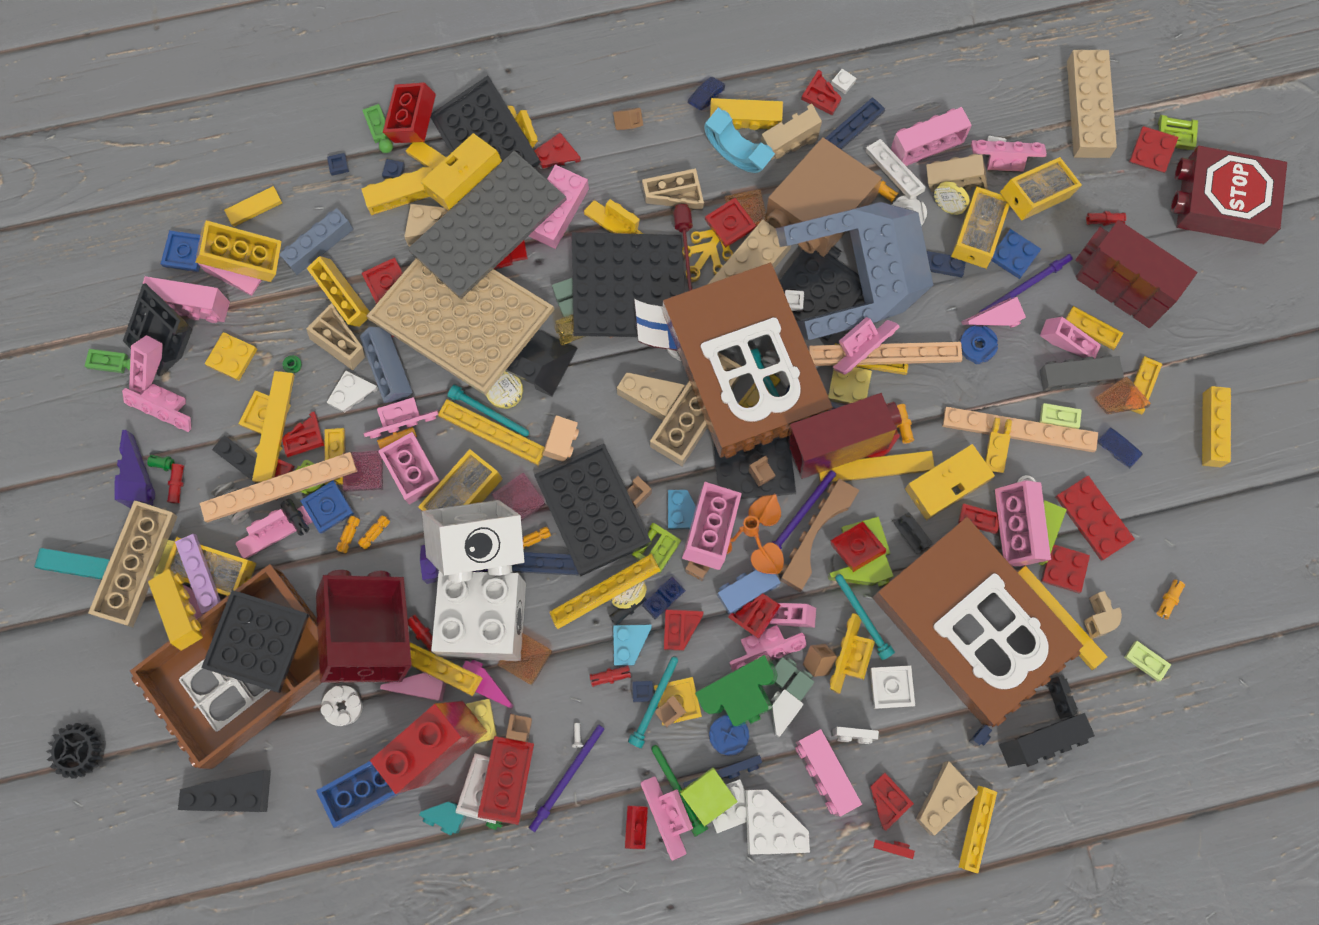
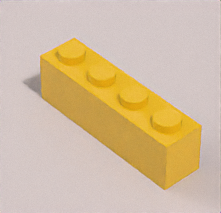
(750, 113)
(395, 191)
(339, 291)
(1216, 427)
(175, 609)

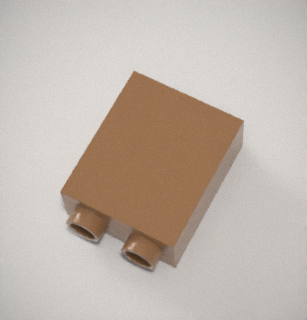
(821, 186)

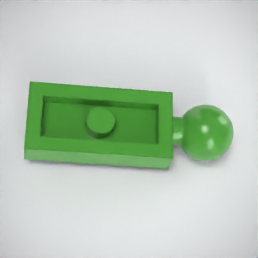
(376, 122)
(107, 361)

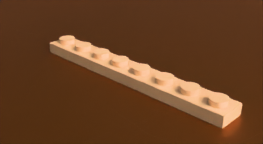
(892, 354)
(1022, 429)
(278, 487)

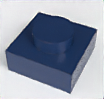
(338, 164)
(393, 169)
(642, 691)
(982, 736)

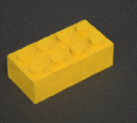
(238, 251)

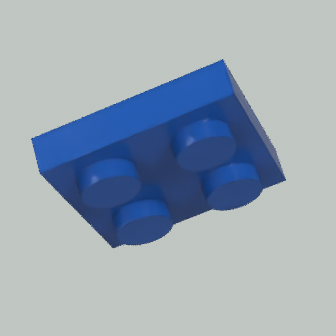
(181, 251)
(1015, 254)
(327, 507)

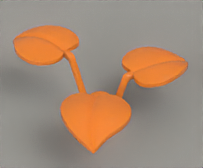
(767, 512)

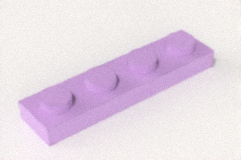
(198, 572)

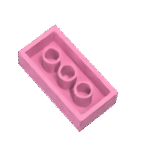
(931, 136)
(575, 189)
(191, 299)
(1022, 523)
(712, 526)
(828, 773)

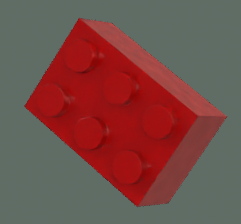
(409, 113)

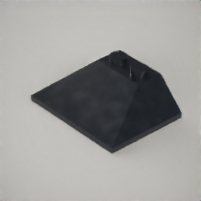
(159, 321)
(543, 362)

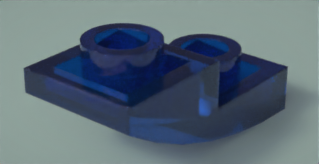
(702, 96)
(1120, 447)
(663, 598)

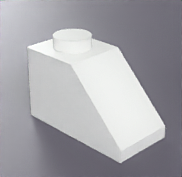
(784, 710)

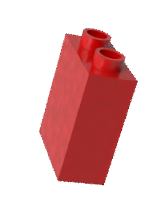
(428, 746)

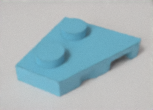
(628, 643)

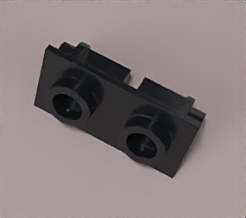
(912, 533)
(1064, 705)

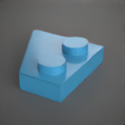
(680, 509)

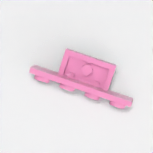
(1008, 155)
(862, 341)
(159, 404)
(399, 414)
(267, 532)
(770, 644)
(669, 816)

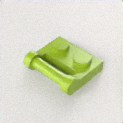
(1187, 138)
(663, 548)

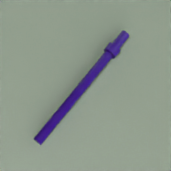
(1053, 267)
(804, 509)
(544, 811)

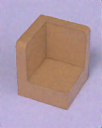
(628, 118)
(761, 471)
(639, 492)
(697, 570)
(819, 660)
(670, 711)
(519, 728)

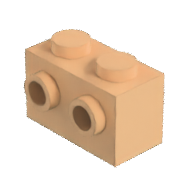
(560, 439)

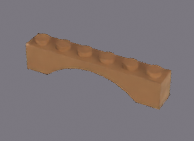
(839, 501)

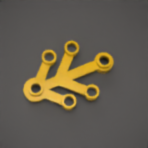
(707, 249)

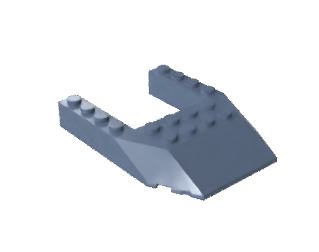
(888, 260)

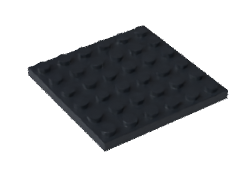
(614, 271)

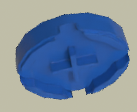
(728, 738)

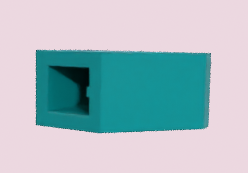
(444, 816)

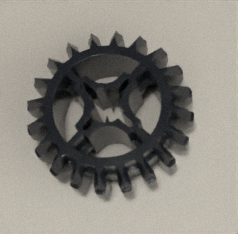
(66, 740)

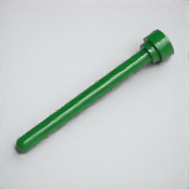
(697, 825)

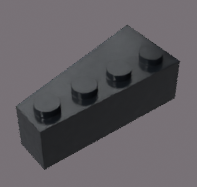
(1047, 740)
(234, 794)

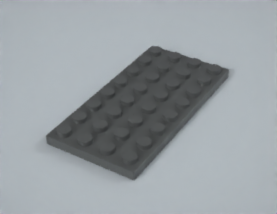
(487, 224)

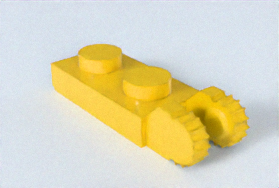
(998, 446)

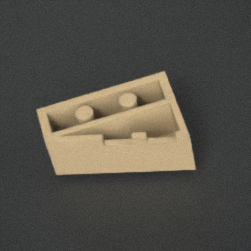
(793, 134)
(964, 172)
(674, 189)
(420, 220)
(335, 337)
(649, 393)
(945, 799)

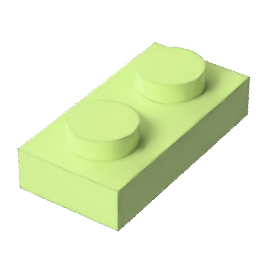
(1060, 416)
(1147, 661)

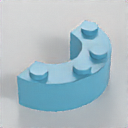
(733, 146)

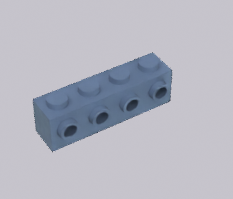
(316, 241)
(385, 364)

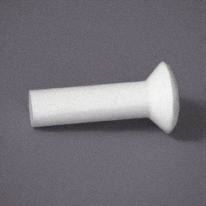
(577, 736)

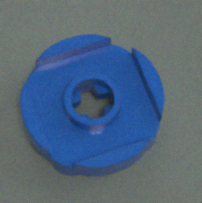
(978, 334)

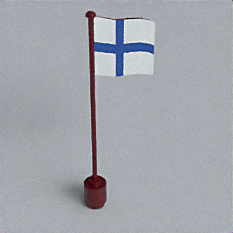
(650, 322)

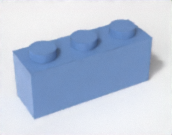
(746, 589)

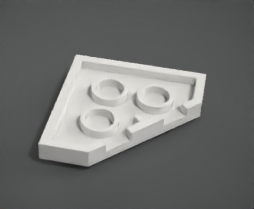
(772, 827)

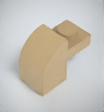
(1106, 617)

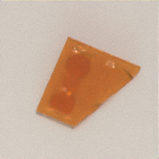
(1122, 397)

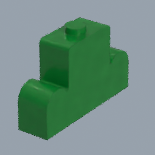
(741, 692)

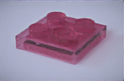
(369, 474)
(520, 496)

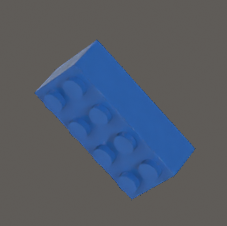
(354, 794)

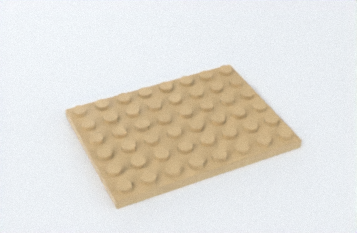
(465, 336)

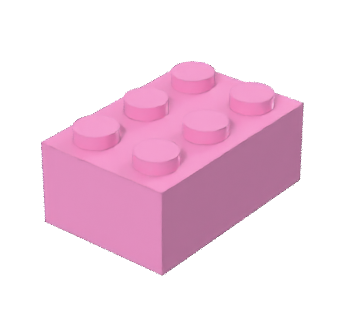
(410, 468)

